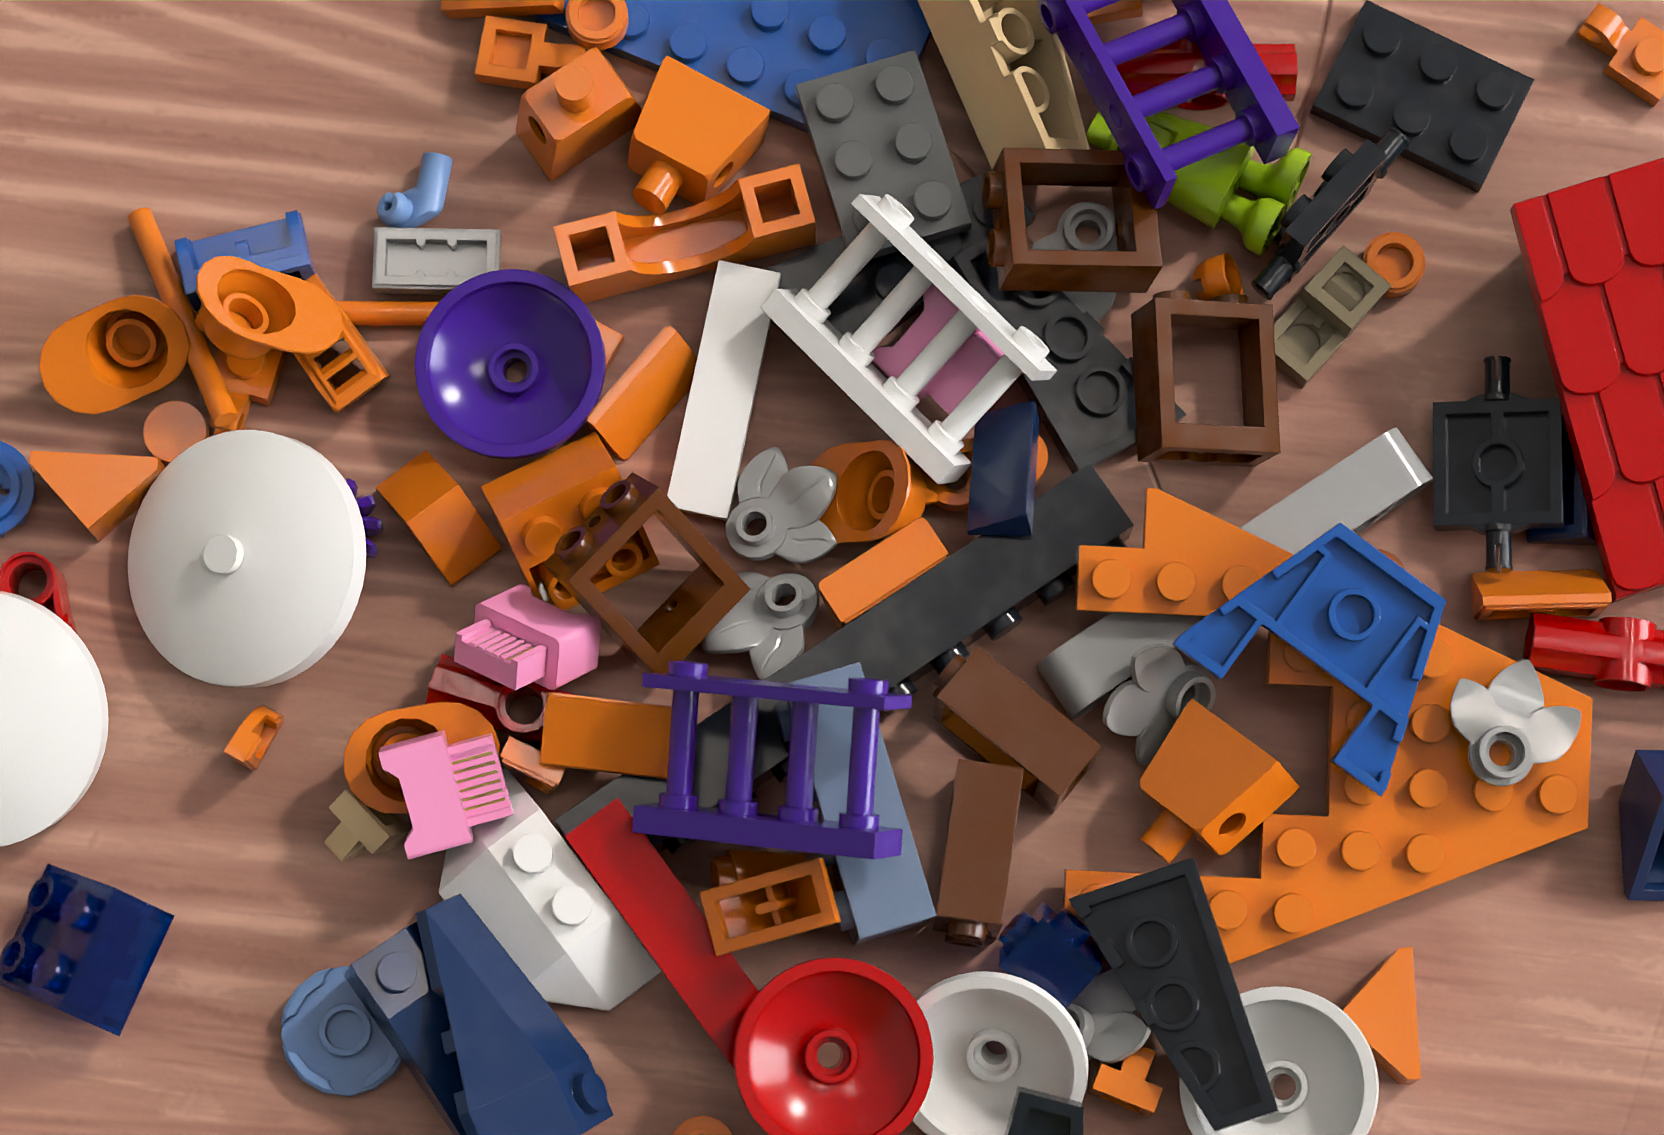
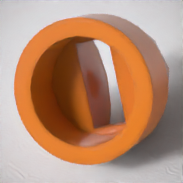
(1218, 277)

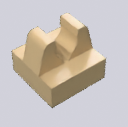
(362, 828)

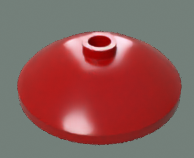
(881, 1044)

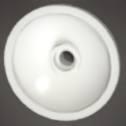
(1323, 1055)
(969, 1084)

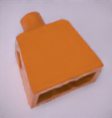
(578, 111)
(691, 137)
(1209, 785)

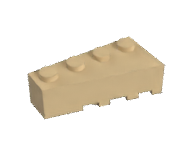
(1007, 74)

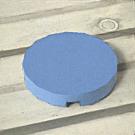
(358, 1053)

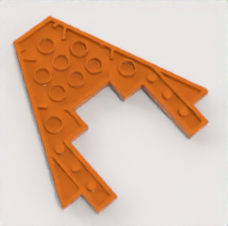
(1367, 847)

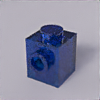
(1050, 952)

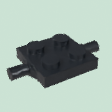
(1314, 221)
(1498, 464)

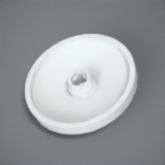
(246, 559)
(49, 718)

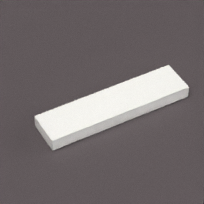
(722, 391)

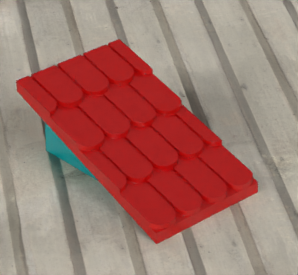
(1600, 306)

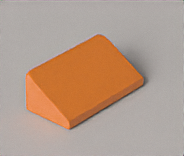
(644, 394)
(881, 571)
(1554, 592)
(606, 735)

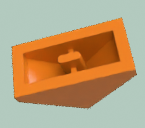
(98, 487)
(439, 517)
(770, 906)
(1388, 1016)

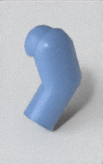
(422, 201)

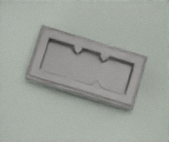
(431, 258)

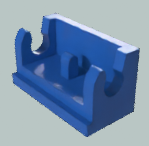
(272, 245)

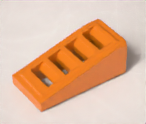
(356, 387)

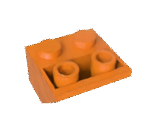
(547, 500)

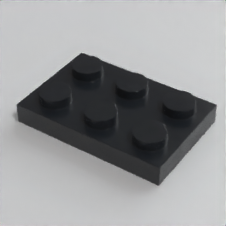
(1429, 88)

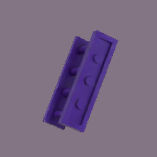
(1230, 70)
(737, 814)

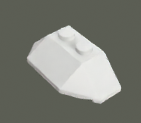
(547, 909)

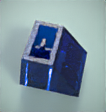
(83, 948)

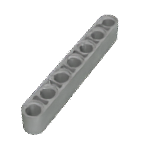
(1350, 492)

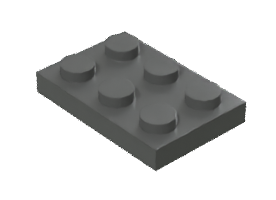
(883, 137)

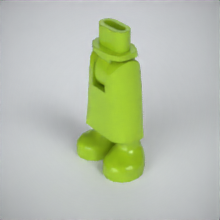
(1209, 185)

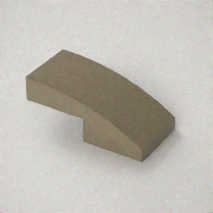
(1326, 315)

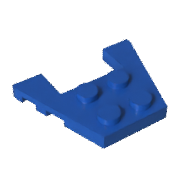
(1350, 618)

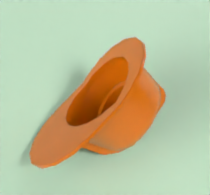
(259, 309)
(114, 354)
(875, 490)
(361, 757)

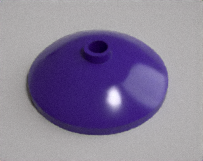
(484, 331)

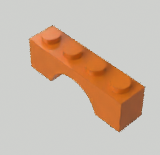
(633, 252)

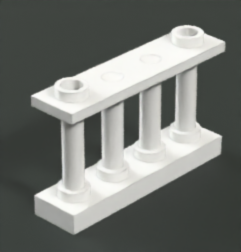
(850, 355)

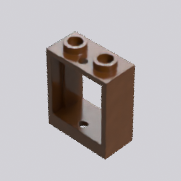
(1025, 269)
(1204, 444)
(687, 612)
(1013, 727)
(978, 852)

